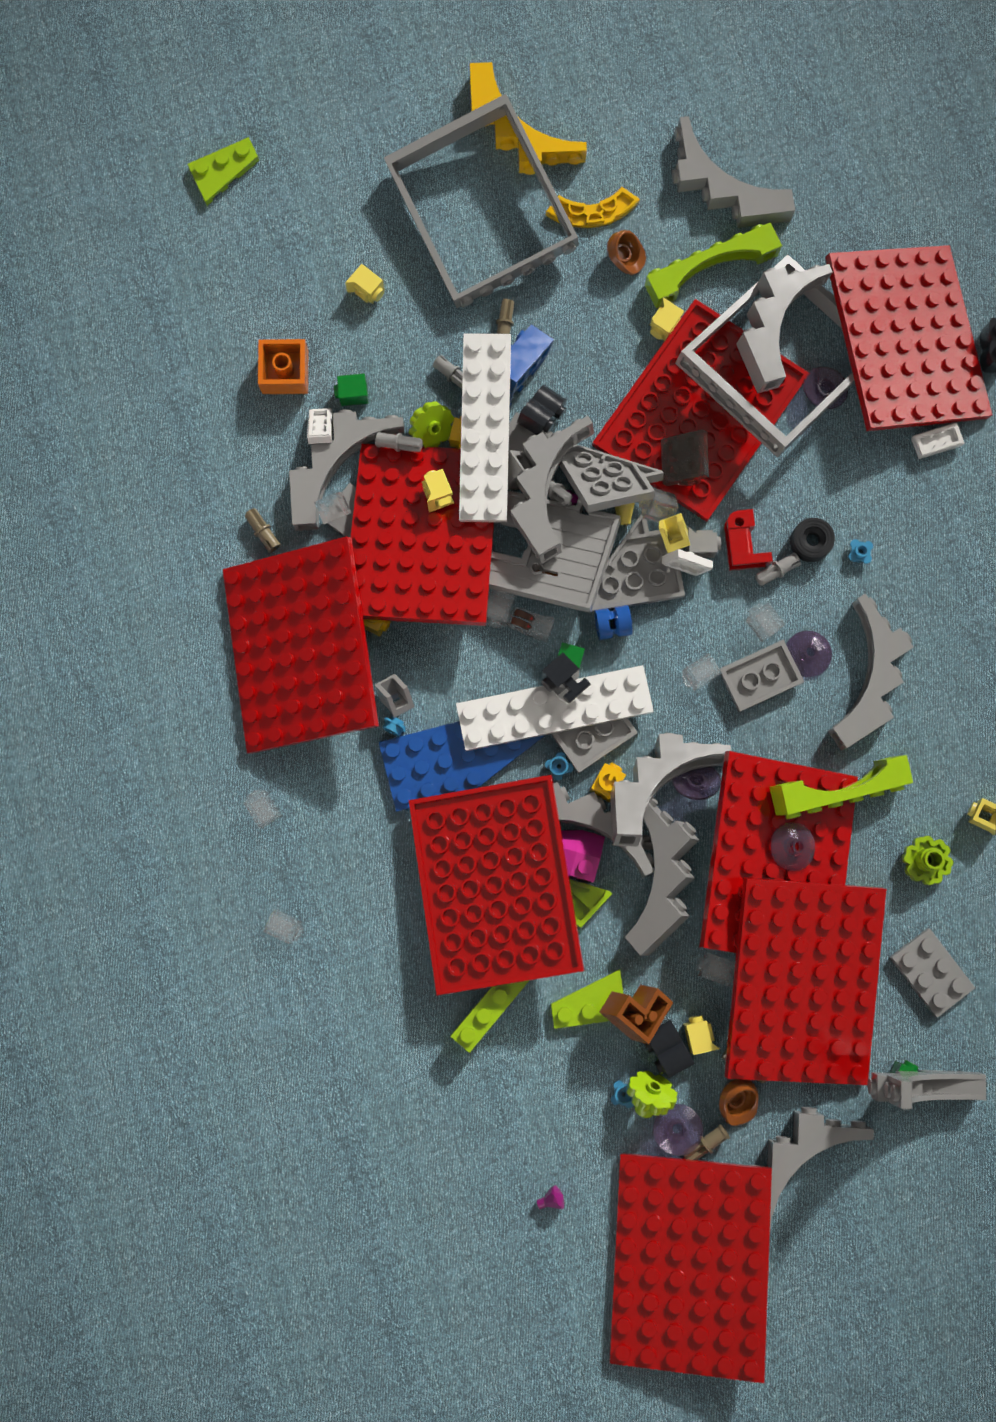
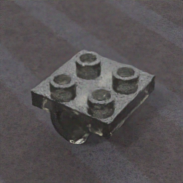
(685, 458)

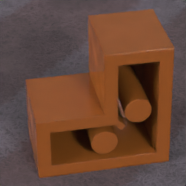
(637, 1015)

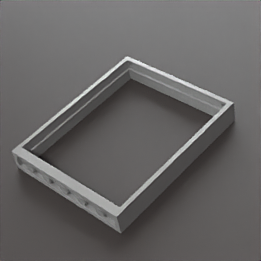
(451, 133)
(733, 401)

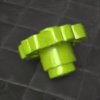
(431, 424)
(917, 864)
(651, 1094)

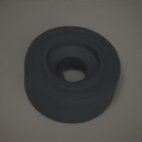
(818, 528)

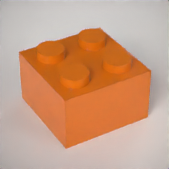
(283, 366)

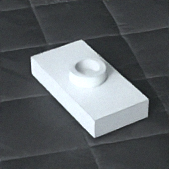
(320, 426)
(937, 440)
(687, 562)

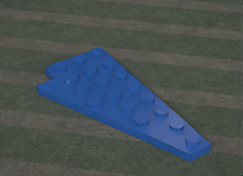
(438, 764)

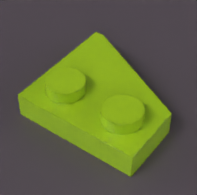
(587, 900)

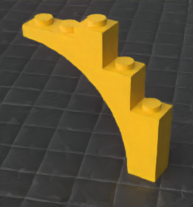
(548, 149)

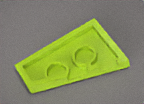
(220, 168)
(585, 1004)

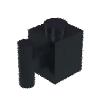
(562, 675)

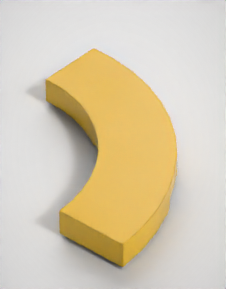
(597, 214)

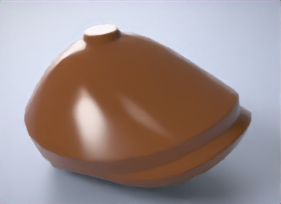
(626, 252)
(739, 1101)

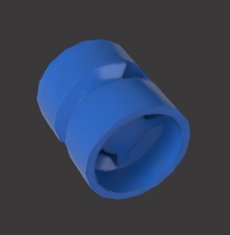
(621, 621)

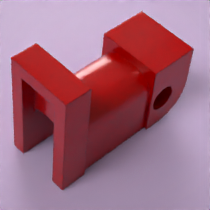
(739, 542)

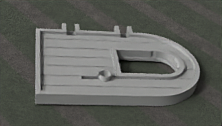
(580, 567)

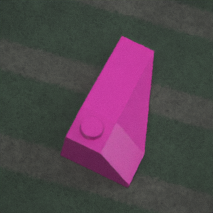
(582, 853)

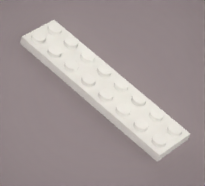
(485, 428)
(542, 712)

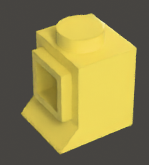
(365, 285)
(665, 319)
(437, 490)
(674, 532)
(975, 810)
(699, 1035)

